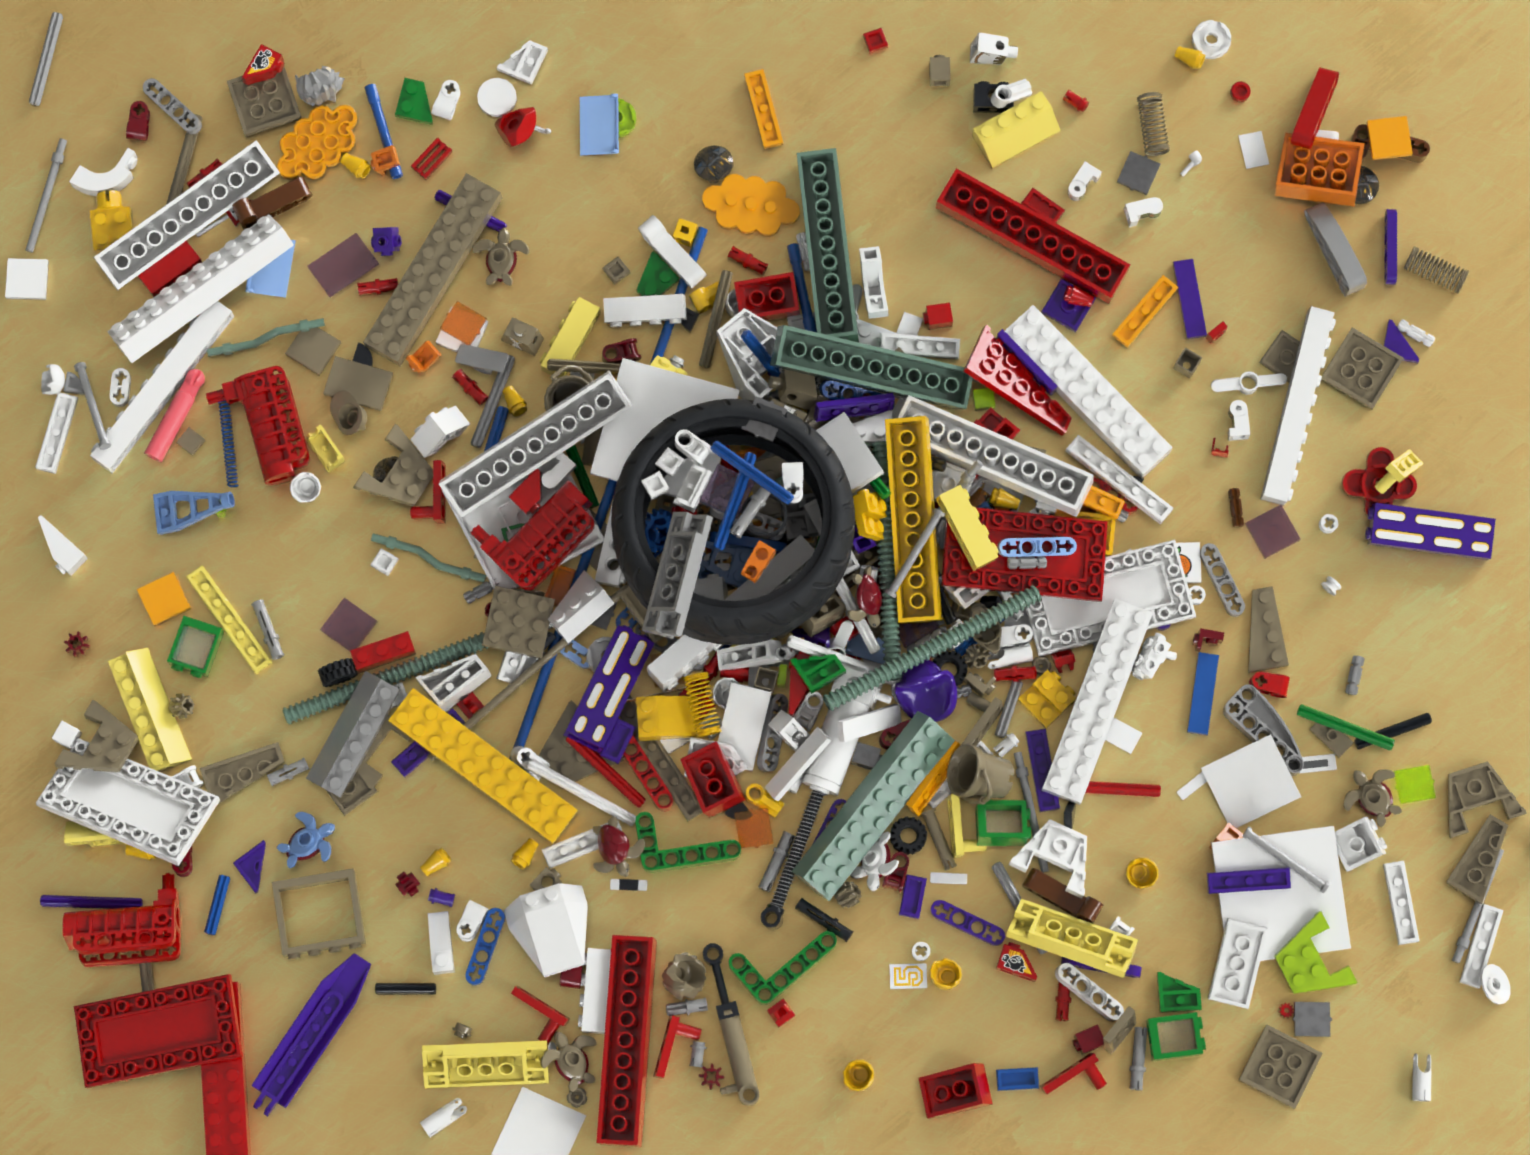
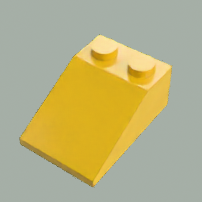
(665, 717)

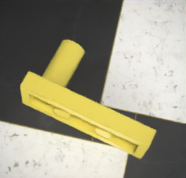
(1399, 470)
(958, 845)

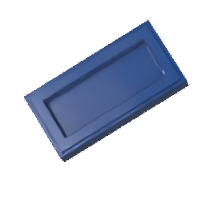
(1017, 1079)

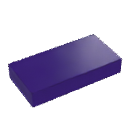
(618, 741)
(912, 896)

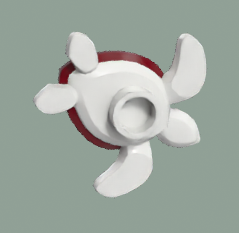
(876, 863)

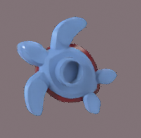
(307, 841)

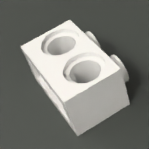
(789, 730)

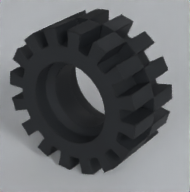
(957, 660)
(337, 672)
(917, 826)

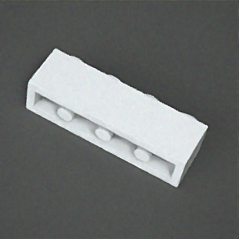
(645, 309)
(596, 991)

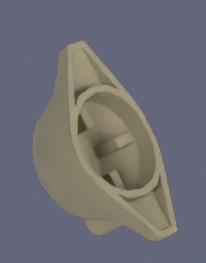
(990, 638)

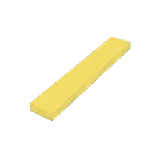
(229, 619)

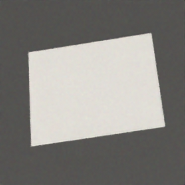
(1251, 782)
(538, 1127)

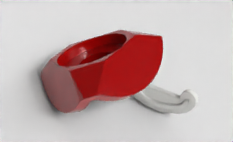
(518, 126)

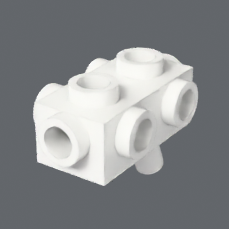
(1151, 656)

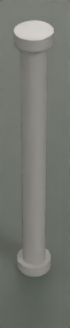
(81, 369)
(915, 552)
(1286, 860)

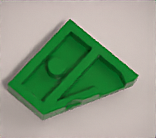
(414, 102)
(656, 277)
(818, 671)
(1177, 995)

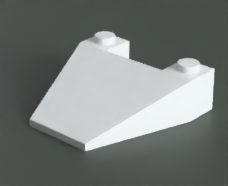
(742, 363)

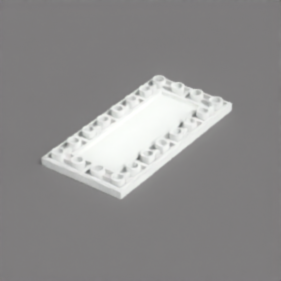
(1142, 577)
(131, 806)

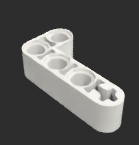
(671, 252)

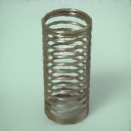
(1153, 100)
(1463, 272)

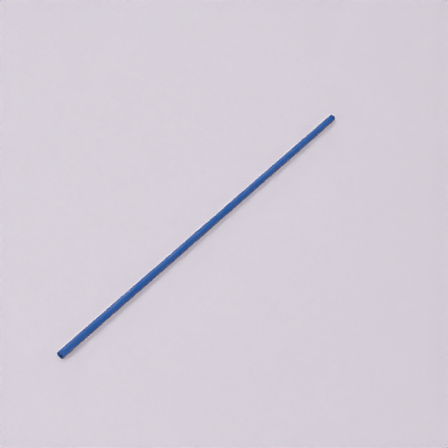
(599, 518)

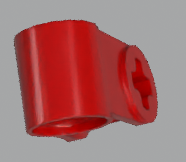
(1273, 684)

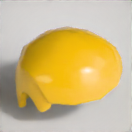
(1141, 873)
(945, 974)
(858, 1075)

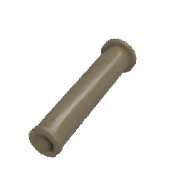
(938, 838)

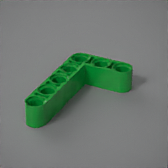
(680, 853)
(784, 971)

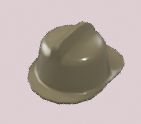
(348, 413)

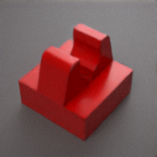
(1063, 658)
(470, 705)
(781, 1013)

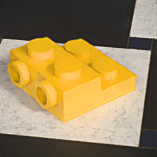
(868, 512)
(1047, 698)

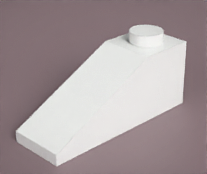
(63, 551)
(748, 655)
(440, 943)

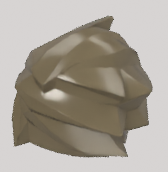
(684, 976)

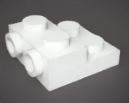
(1359, 843)

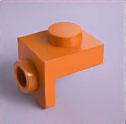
(423, 357)

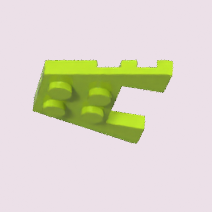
(1303, 964)

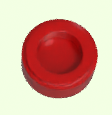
(1240, 91)

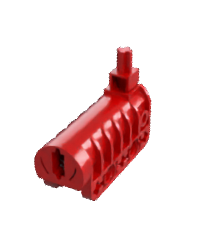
(267, 423)
(540, 537)
(127, 930)

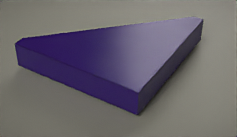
(1397, 343)
(823, 636)
(251, 865)

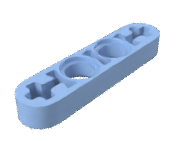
(1037, 546)

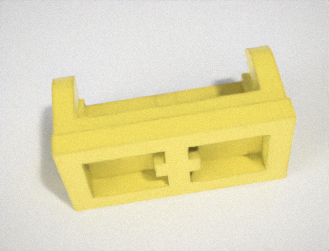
(325, 449)

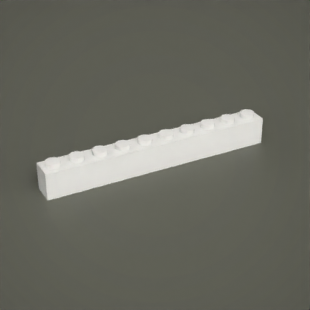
(162, 385)
(1297, 406)

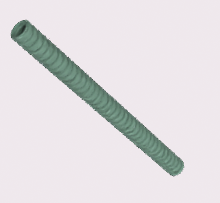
(887, 568)
(931, 648)
(392, 675)

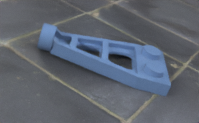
(166, 509)
(739, 558)

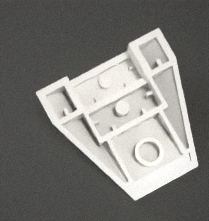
(551, 926)

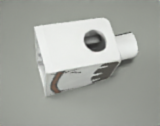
(991, 49)

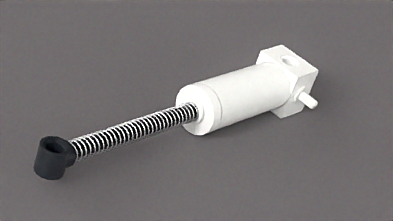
(823, 778)

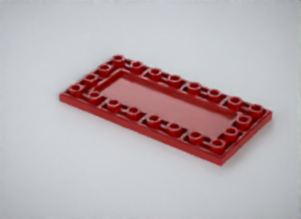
(1068, 576)
(158, 1031)

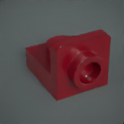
(1210, 636)

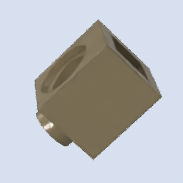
(939, 70)
(537, 882)

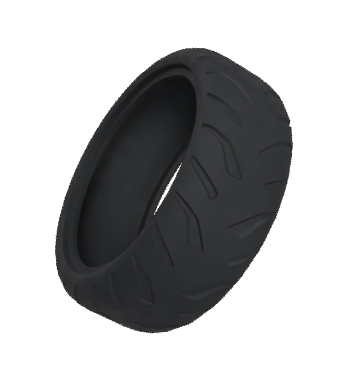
(795, 441)

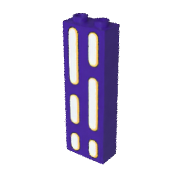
(1430, 531)
(609, 688)

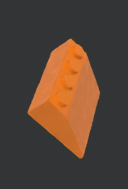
(1320, 174)

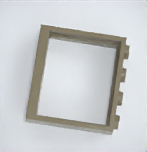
(314, 880)

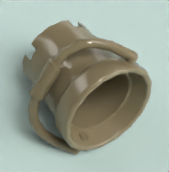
(565, 385)
(978, 775)

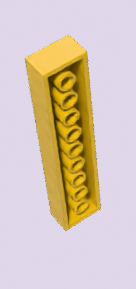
(910, 512)
(483, 766)

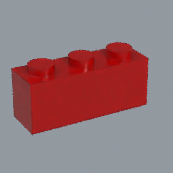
(169, 268)
(383, 652)

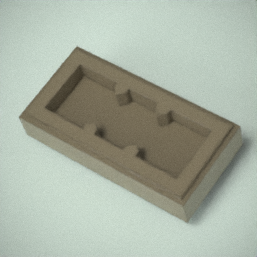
(1333, 739)

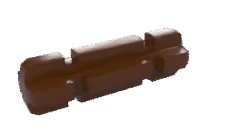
(1236, 507)

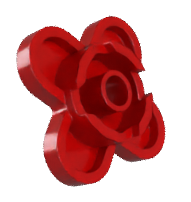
(1362, 482)

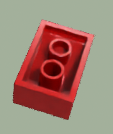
(769, 296)
(798, 689)
(712, 779)
(955, 1090)

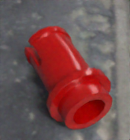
(1076, 101)

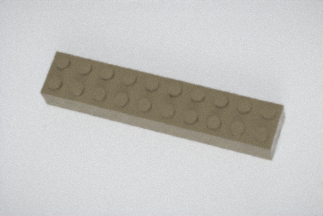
(433, 269)

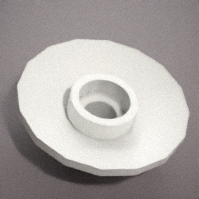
(1495, 984)

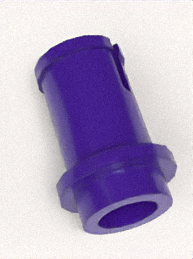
(441, 897)

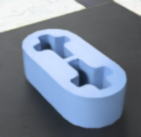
(574, 657)

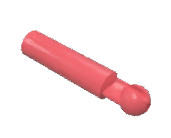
(175, 415)

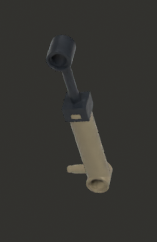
(733, 1035)

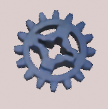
(655, 522)

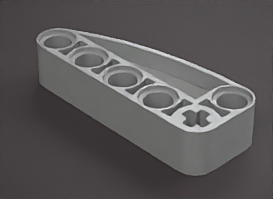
(1336, 249)
(1264, 720)

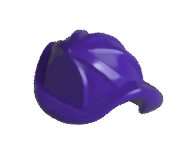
(927, 691)

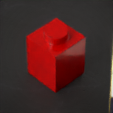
(938, 316)

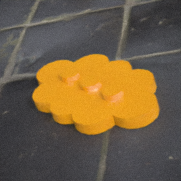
(317, 142)
(750, 205)

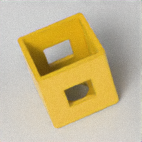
(686, 226)

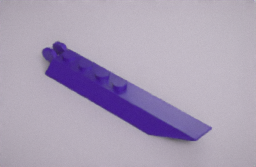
(311, 1033)

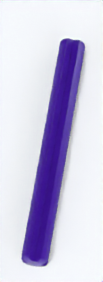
(89, 902)

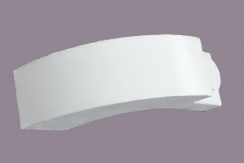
(116, 179)
(873, 282)

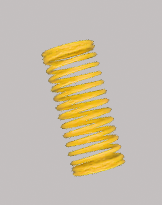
(705, 731)

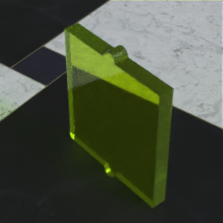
(1414, 784)

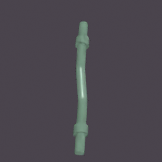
(228, 348)
(392, 542)

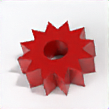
(1283, 1013)

